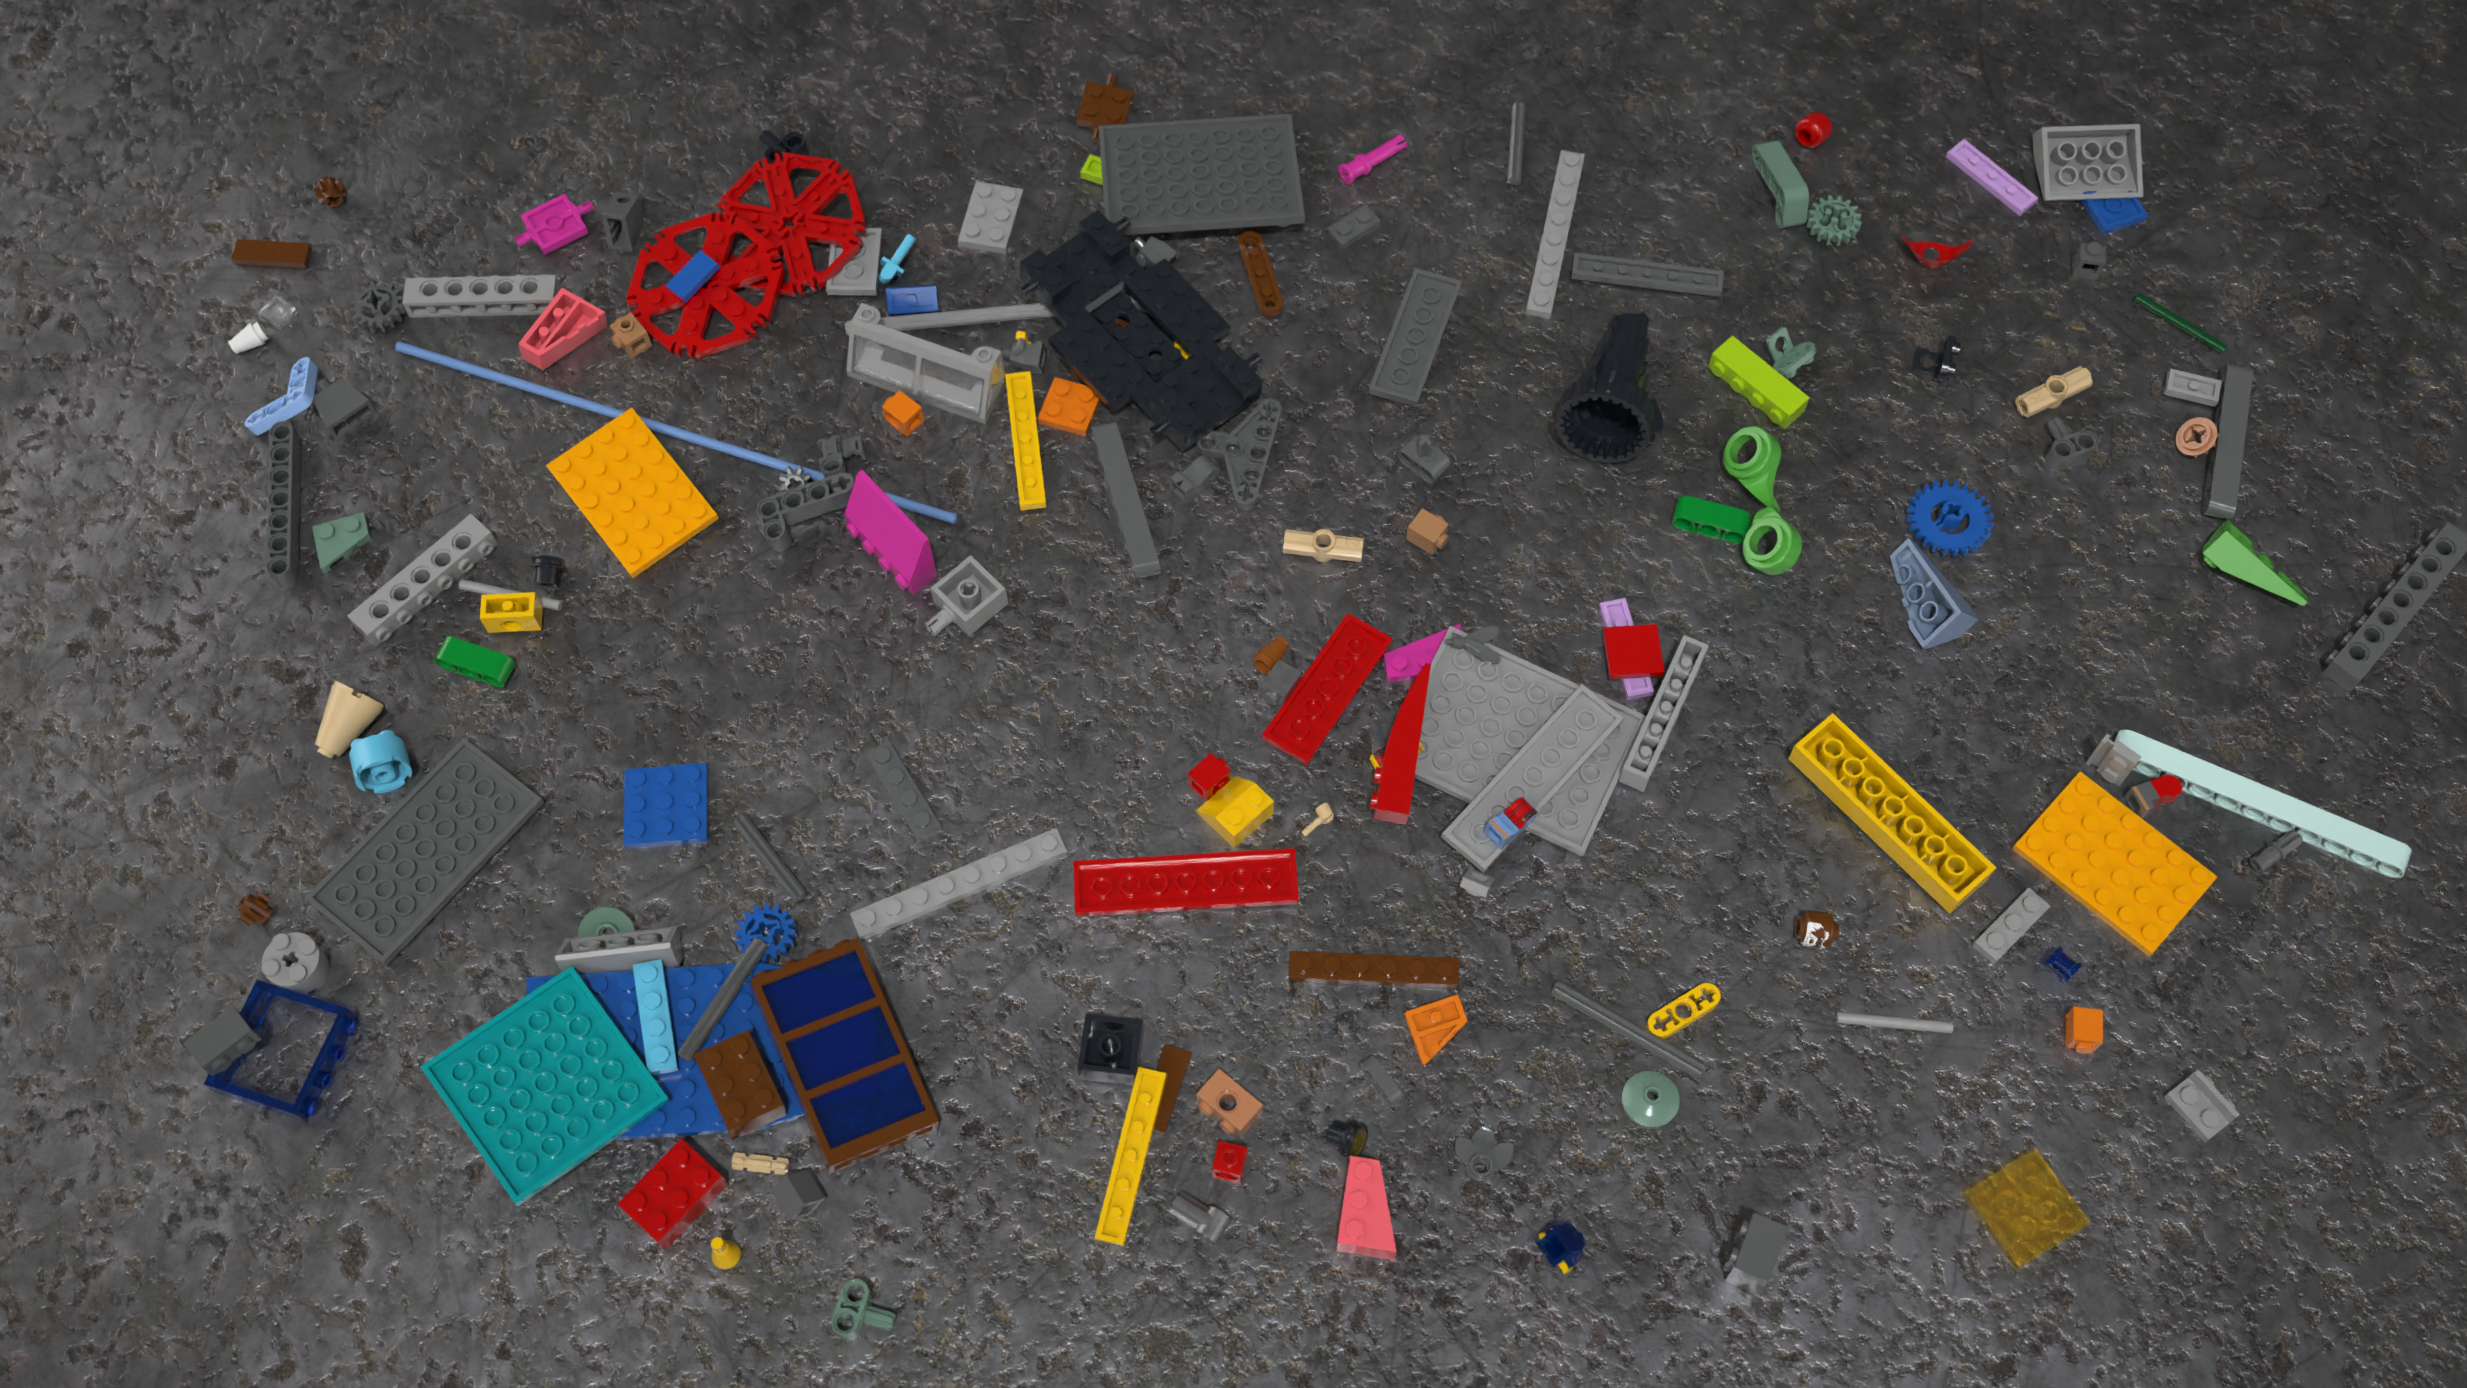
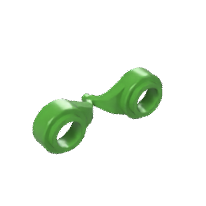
(1759, 478)

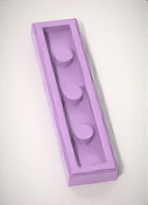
(1991, 177)
(1616, 614)

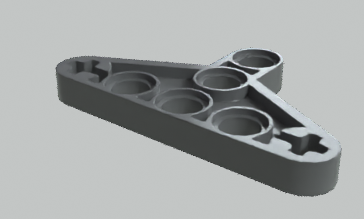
(1248, 440)

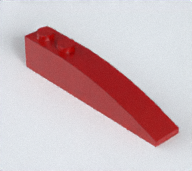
(1399, 763)

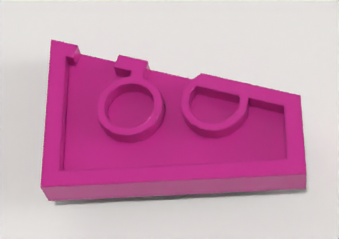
(1408, 661)

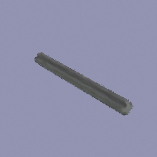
(1629, 1029)

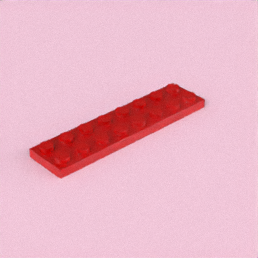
(1185, 882)

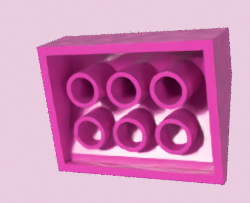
(889, 535)

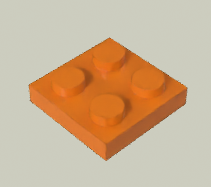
(1069, 407)

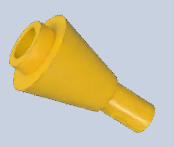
(725, 1253)

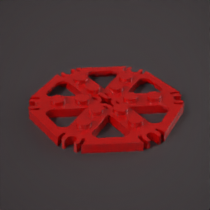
(803, 213)
(720, 288)

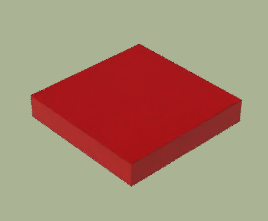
(1633, 651)

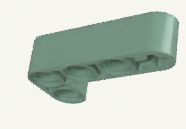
(1784, 182)

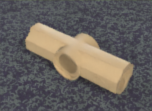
(2053, 391)
(1338, 546)

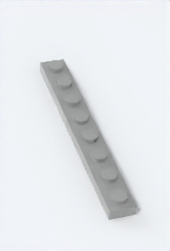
(1555, 234)
(958, 884)

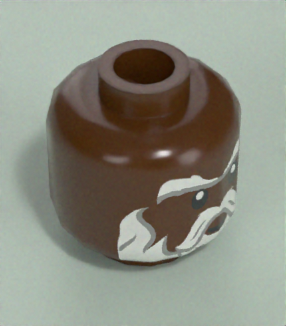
(1816, 929)

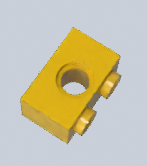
(511, 612)

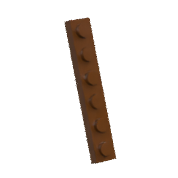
(1374, 969)

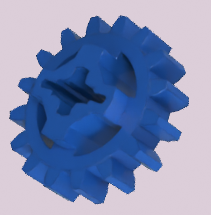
(779, 928)

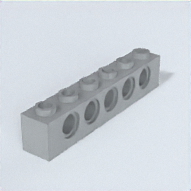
(479, 295)
(409, 581)
(1663, 713)

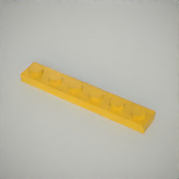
(1025, 441)
(1131, 1157)

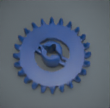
(1956, 506)

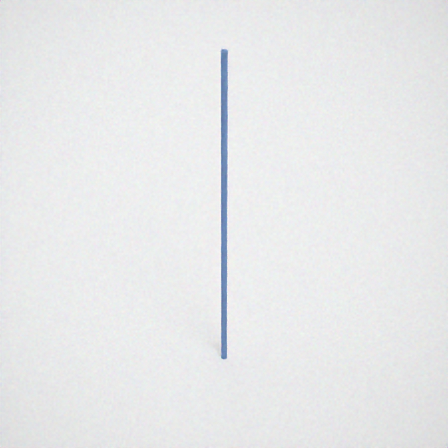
(651, 424)

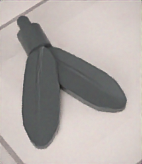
(1475, 644)

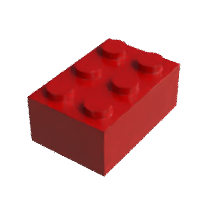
(673, 1194)

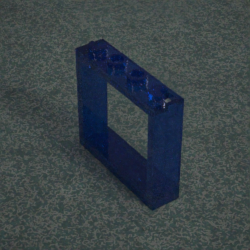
(320, 1073)

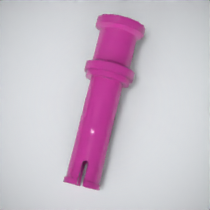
(1364, 163)

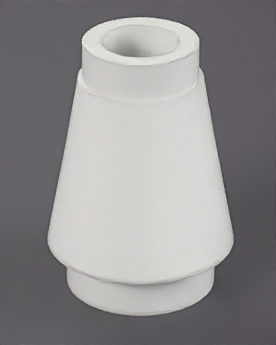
(249, 337)

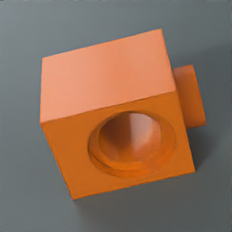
(903, 413)

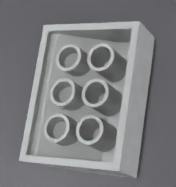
(2089, 159)

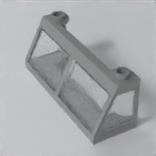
(924, 369)

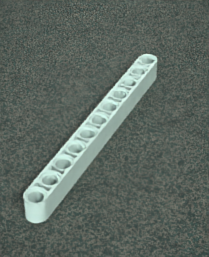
(2269, 806)

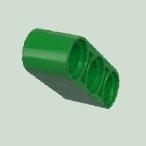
(1711, 519)
(474, 661)

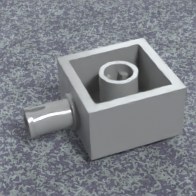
(967, 598)

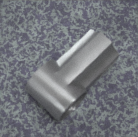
(1206, 1221)

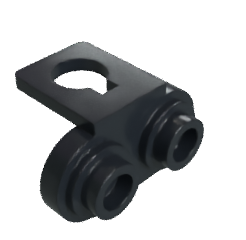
(1945, 366)

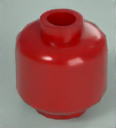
(1813, 129)

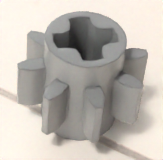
(797, 474)

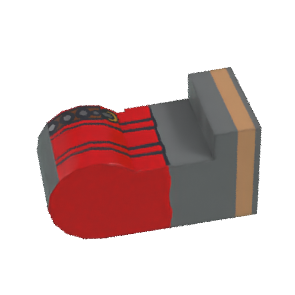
(2148, 795)

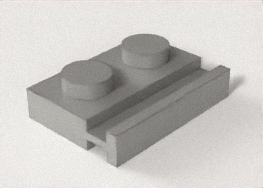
(2113, 760)

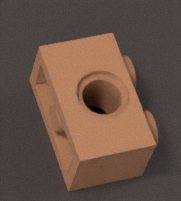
(1223, 1088)

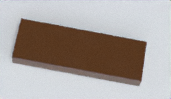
(271, 253)
(1175, 1064)

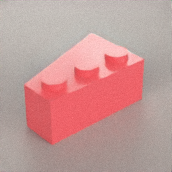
(560, 329)
(1365, 1212)

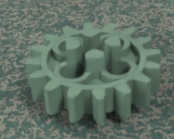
(1847, 226)

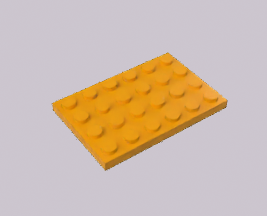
(632, 492)
(2114, 863)

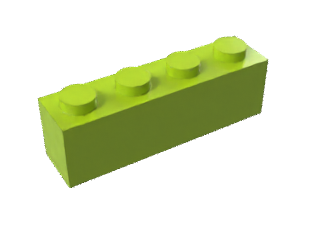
(1758, 382)

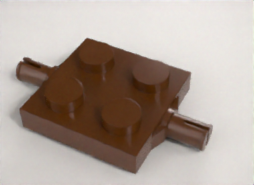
(1103, 105)

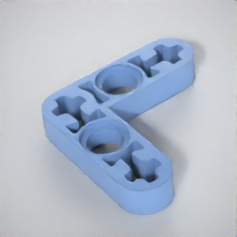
(297, 399)

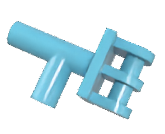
(891, 267)

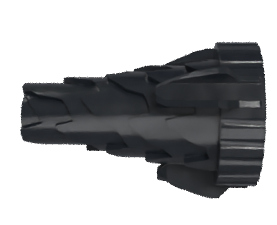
(1607, 410)

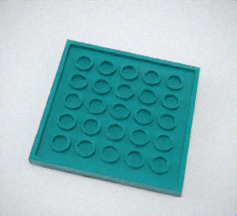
(544, 1085)

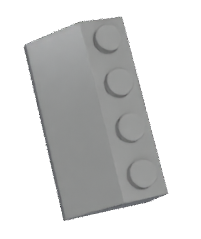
(620, 950)

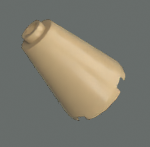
(344, 719)

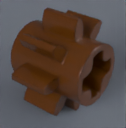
(330, 191)
(254, 908)

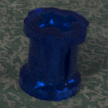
(2063, 964)

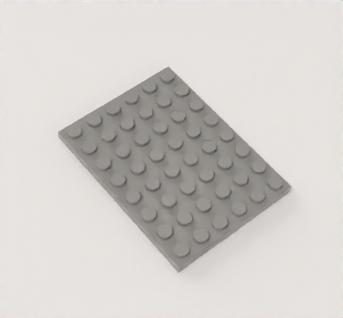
(1483, 717)

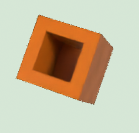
(2084, 1029)

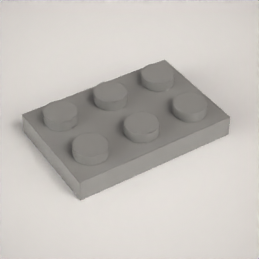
(990, 217)
(862, 272)

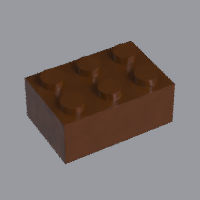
(740, 1084)

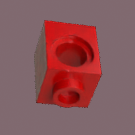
(1209, 776)
(1229, 1162)

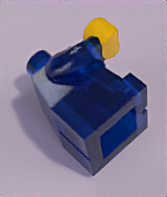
(1562, 1245)

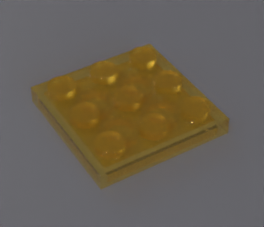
(2026, 1209)

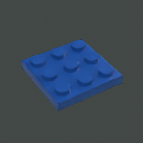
(666, 805)

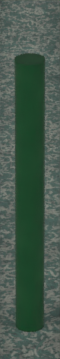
(2180, 323)

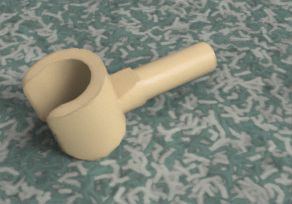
(1325, 816)

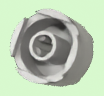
(295, 962)

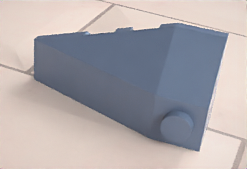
(1932, 603)

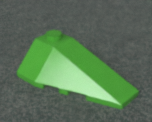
(2235, 555)

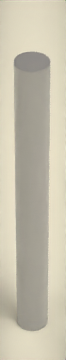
(490, 589)
(1894, 1022)

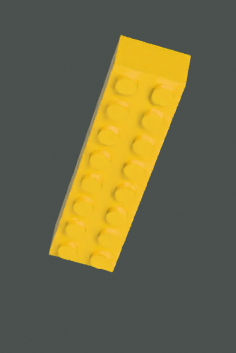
(1891, 813)

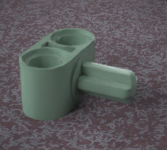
(860, 1311)

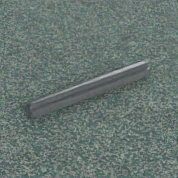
(722, 999)

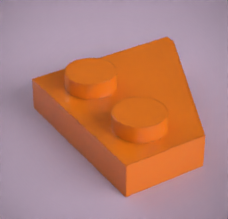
(1434, 1025)

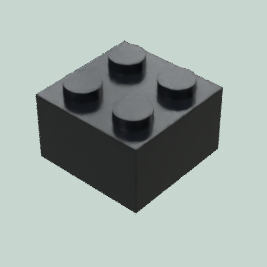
(1110, 1049)

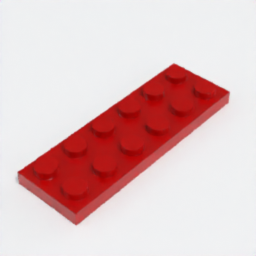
(1327, 689)

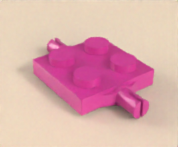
(554, 224)

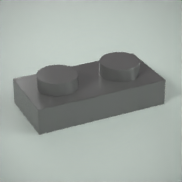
(1353, 227)

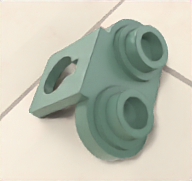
(1792, 357)

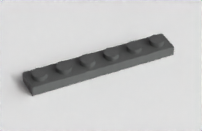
(1647, 274)

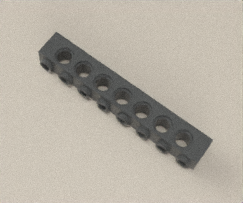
(2424, 576)

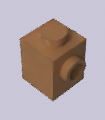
(630, 335)
(1428, 531)

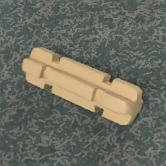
(760, 1163)

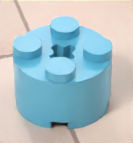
(380, 762)

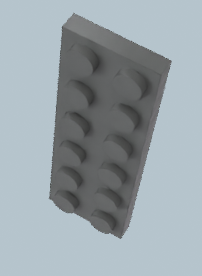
(1415, 337)

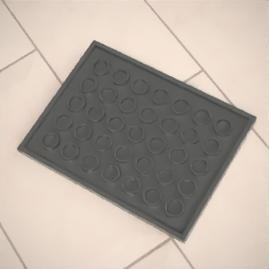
(1201, 174)

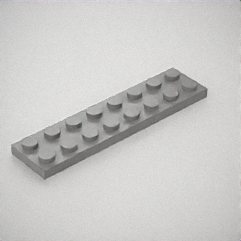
(1535, 772)

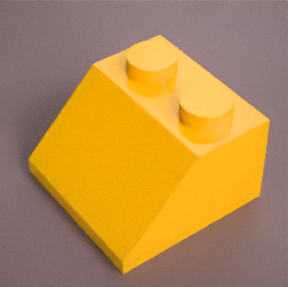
(1237, 810)

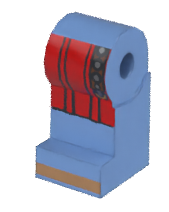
(1511, 822)

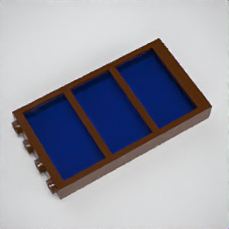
(843, 1054)

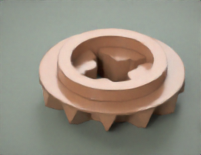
(2185, 436)

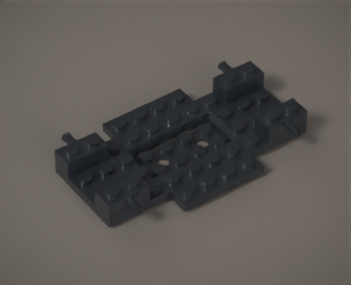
(1086, 290)

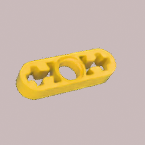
(1704, 1007)

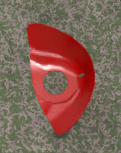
(1946, 253)

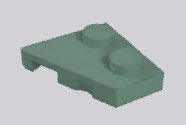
(340, 538)

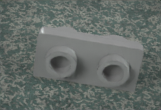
(2202, 1105)

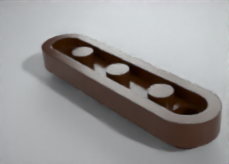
(1260, 274)

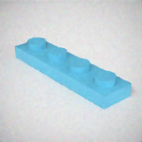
(655, 1017)

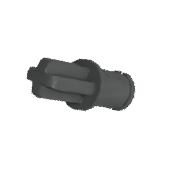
(2276, 851)

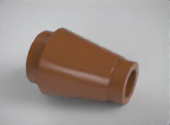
(1269, 655)

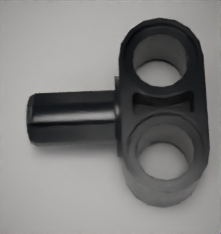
(791, 143)

